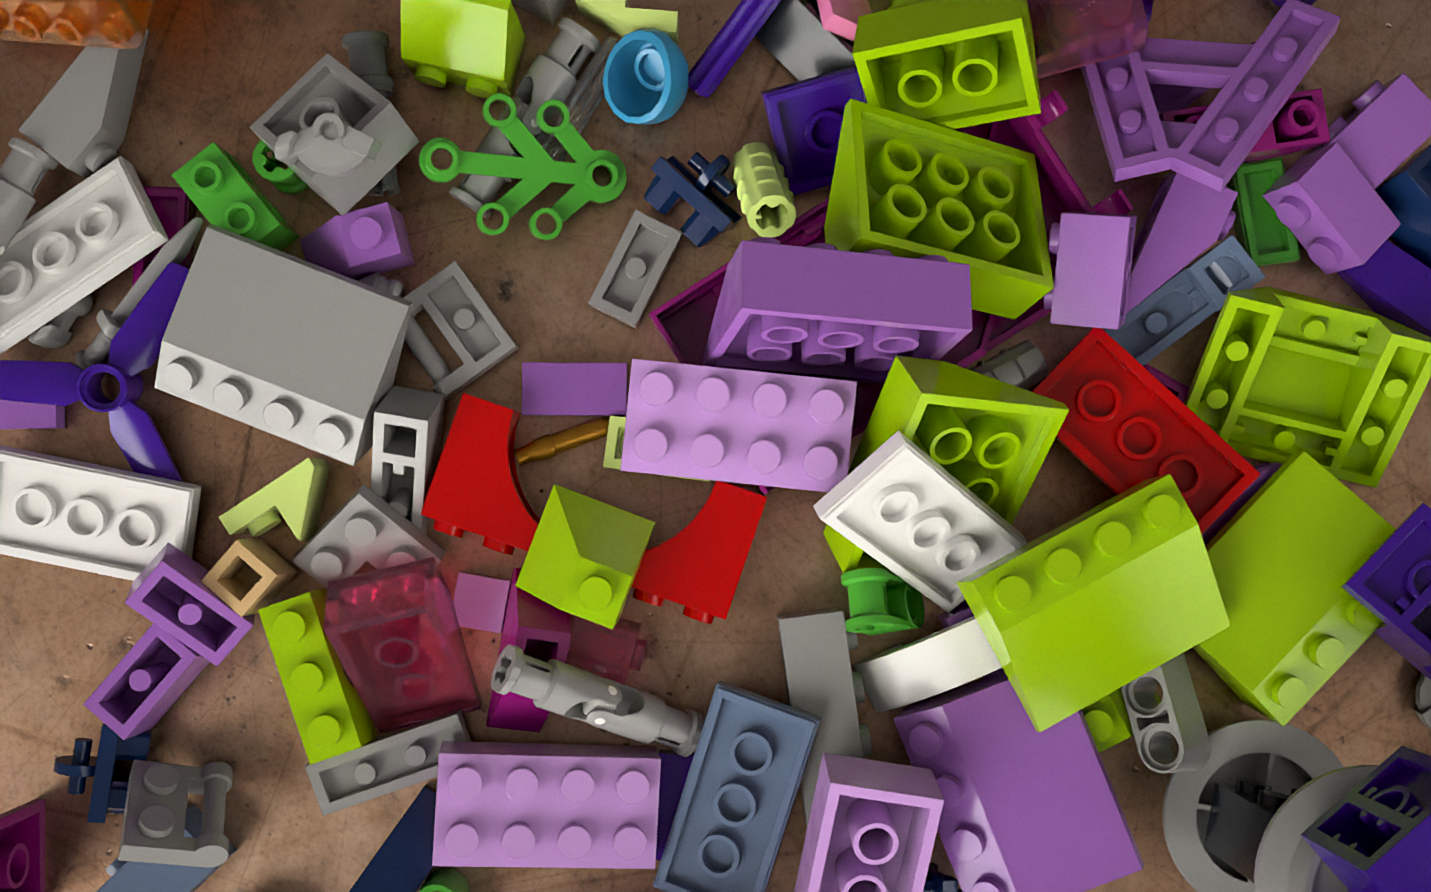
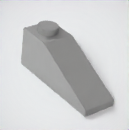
(88, 109)
(407, 449)

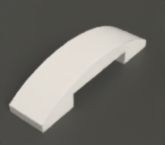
(927, 666)

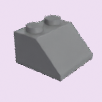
(337, 90)

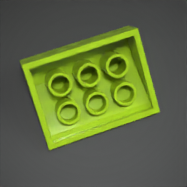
(945, 195)
(967, 423)
(1282, 587)
(1098, 600)

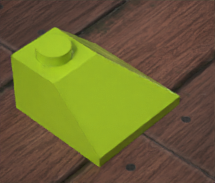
(585, 556)

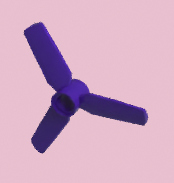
(131, 352)

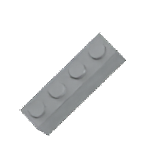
(822, 683)

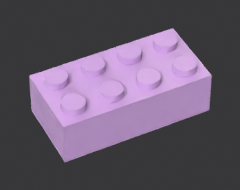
(738, 425)
(546, 805)
(869, 827)

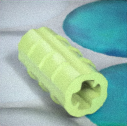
(763, 190)

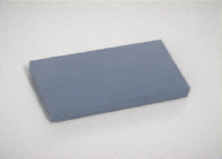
(737, 794)

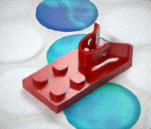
(1136, 429)

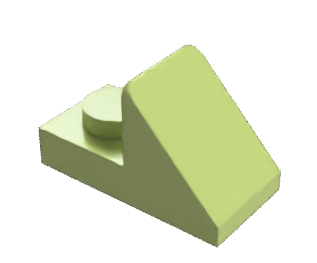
(294, 495)

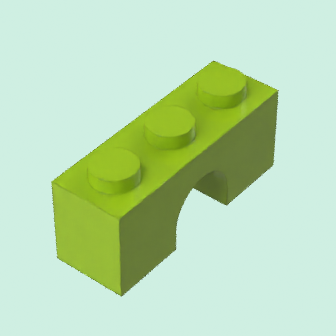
(320, 697)

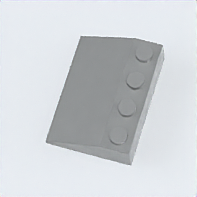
(283, 345)

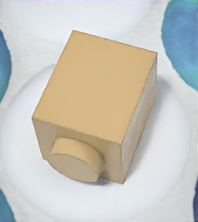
(249, 576)

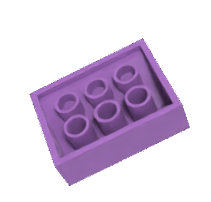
(835, 310)
(1018, 801)

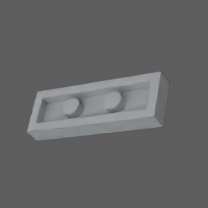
(385, 763)

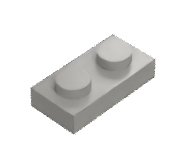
(635, 269)

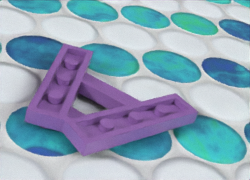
(1253, 90)

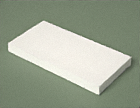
(75, 248)
(91, 514)
(917, 520)

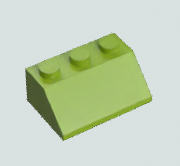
(950, 61)

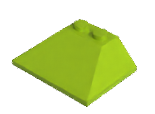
(1310, 379)

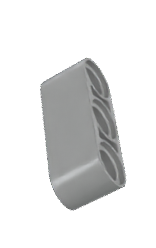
(1175, 716)

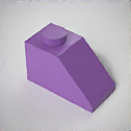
(361, 242)

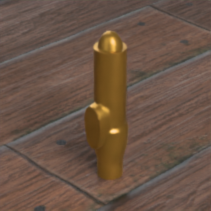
(556, 443)

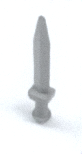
(110, 322)

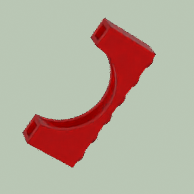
(482, 493)

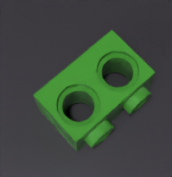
(233, 198)

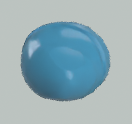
(646, 77)

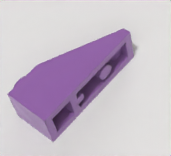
(1177, 229)

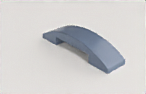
(1186, 300)

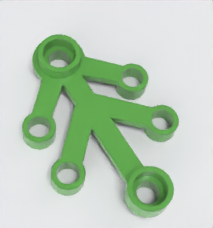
(534, 168)

